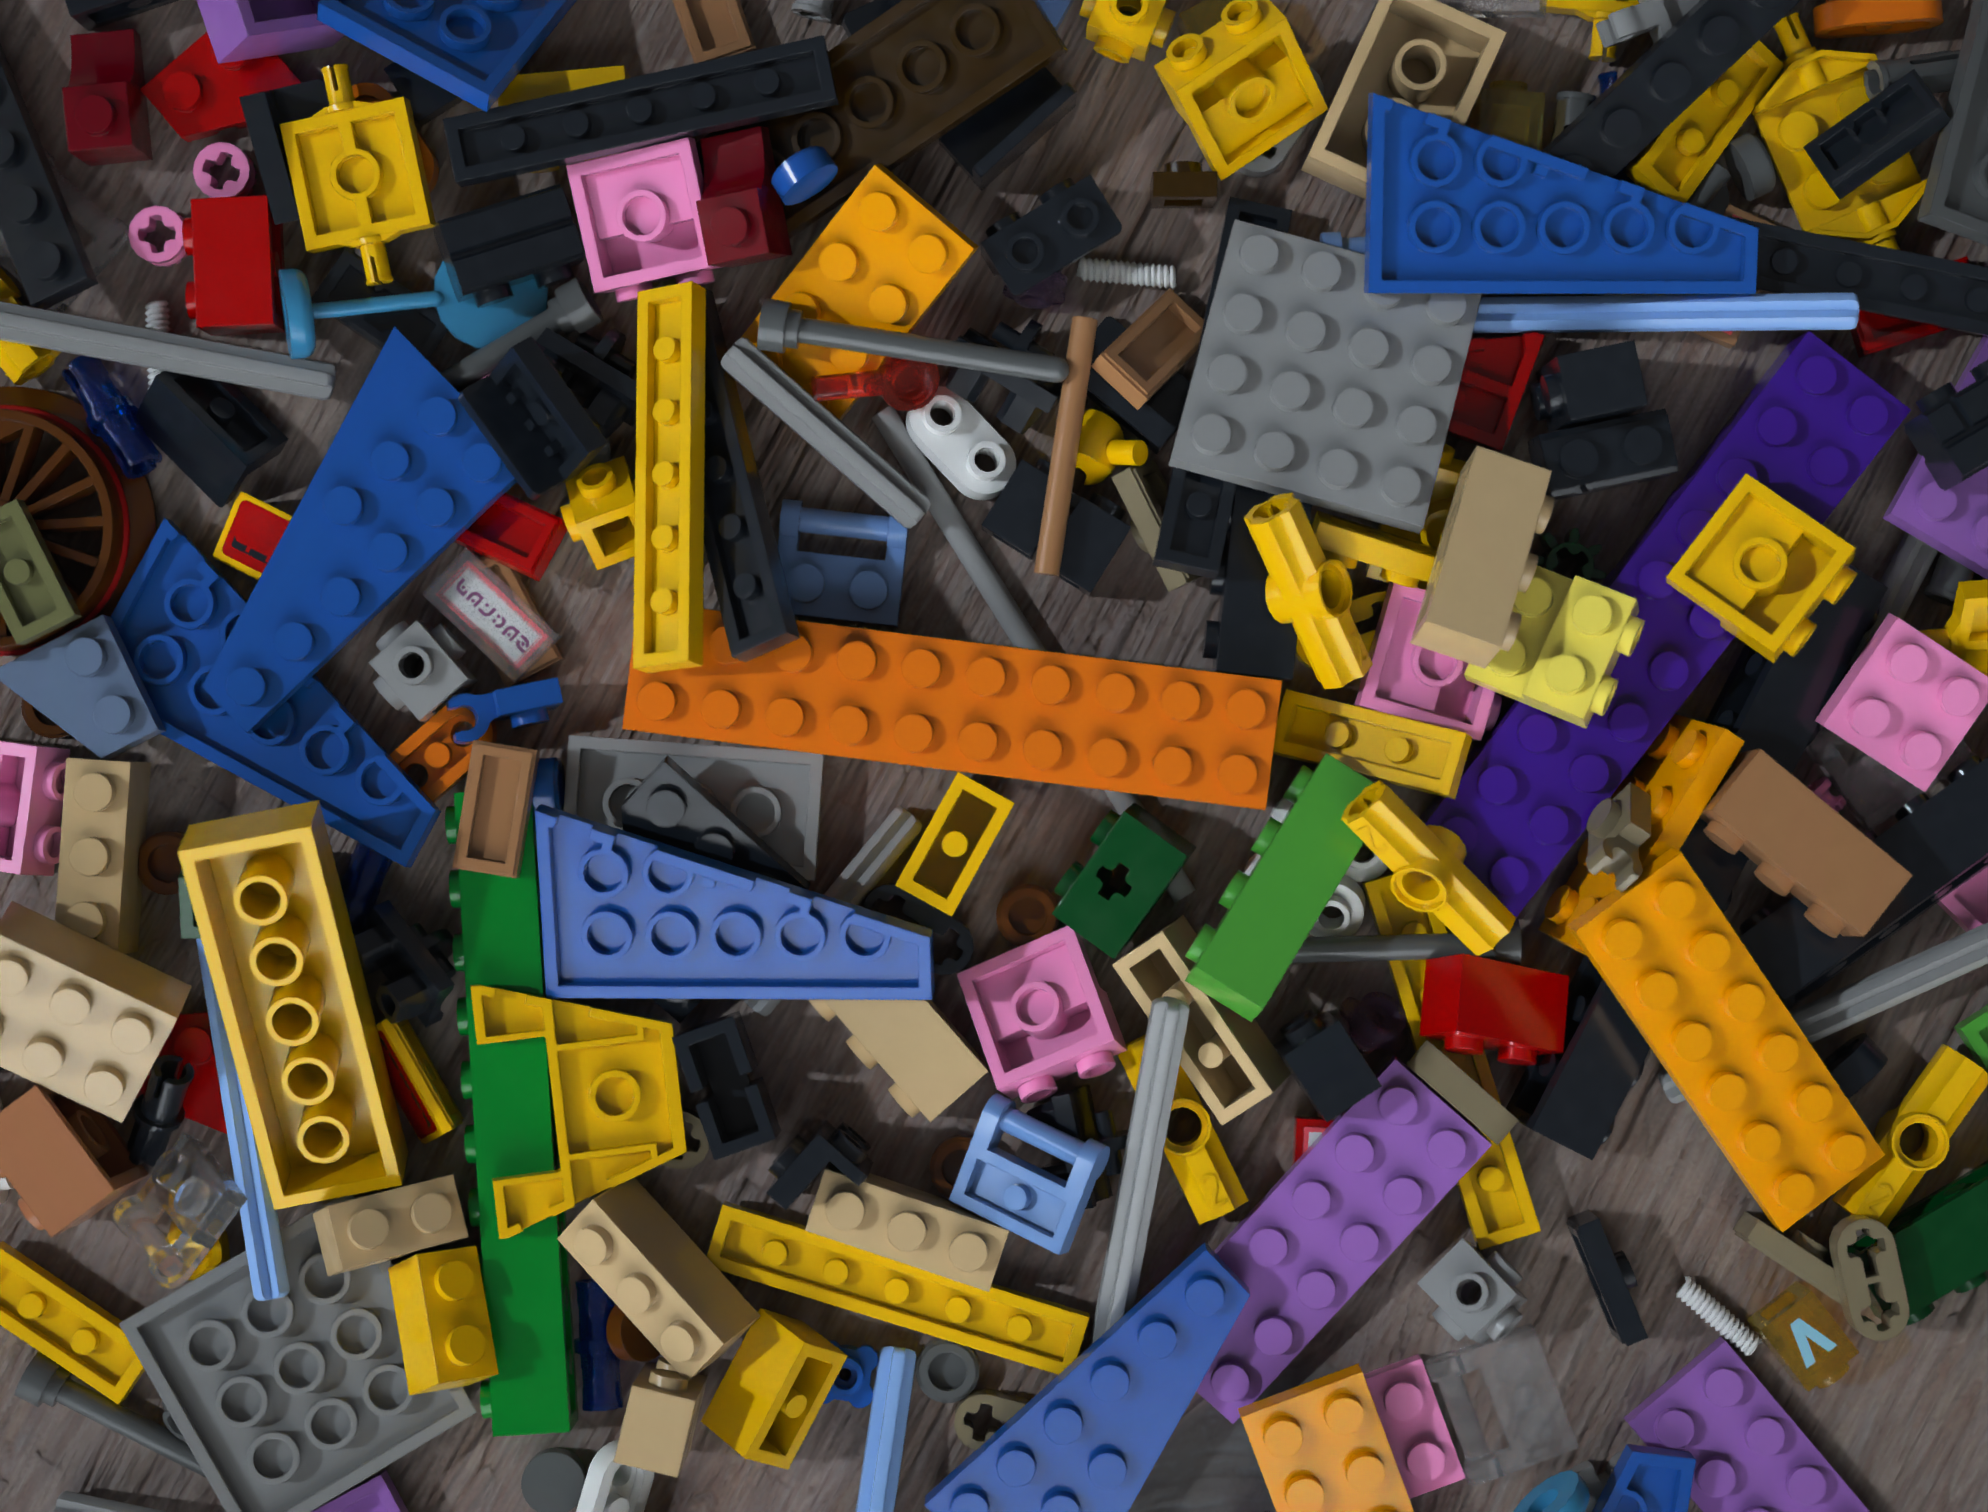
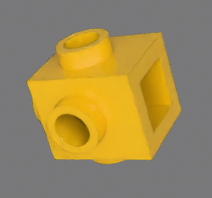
(1127, 36)
(603, 511)

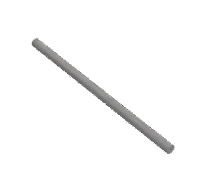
(982, 571)

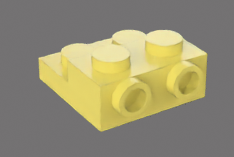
(1564, 647)

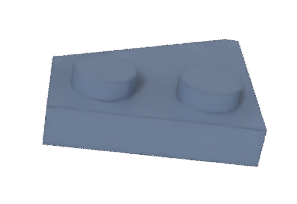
(88, 688)

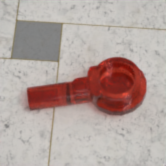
(900, 382)

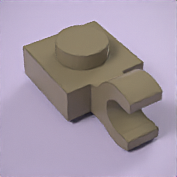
(1615, 834)

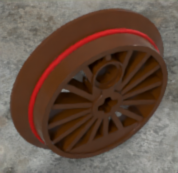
(126, 503)

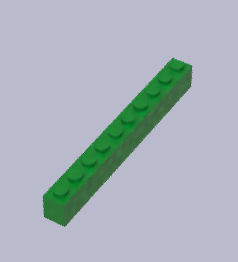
(513, 1135)

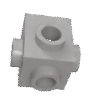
(442, 674)
(1456, 1280)

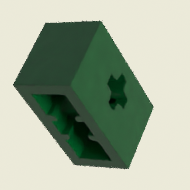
(1112, 915)

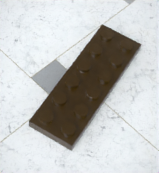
(908, 85)

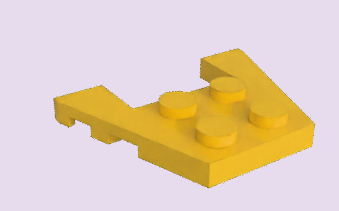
(610, 1098)

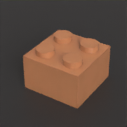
(62, 1159)

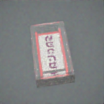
(491, 615)

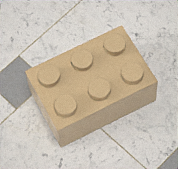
(1412, 54)
(80, 1012)

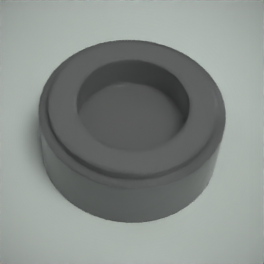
(1750, 166)
(947, 1370)
(553, 1480)

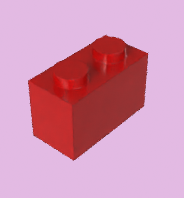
(235, 266)
(1494, 1007)

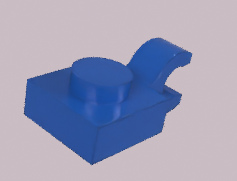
(522, 704)

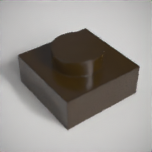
(1183, 186)

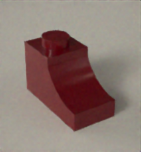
(104, 99)
(739, 207)

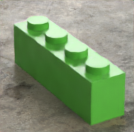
(1283, 893)

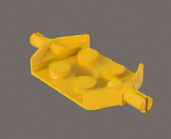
(1800, 106)

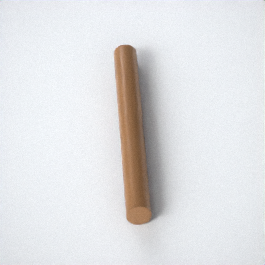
(1065, 447)

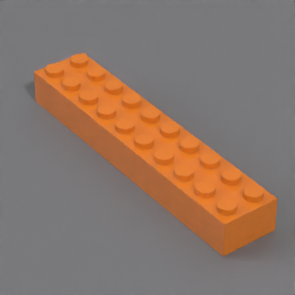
(975, 711)

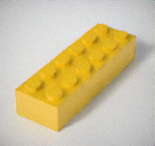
(294, 1003)

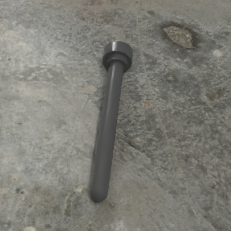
(567, 312)
(787, 327)
(1403, 948)
(51, 1383)

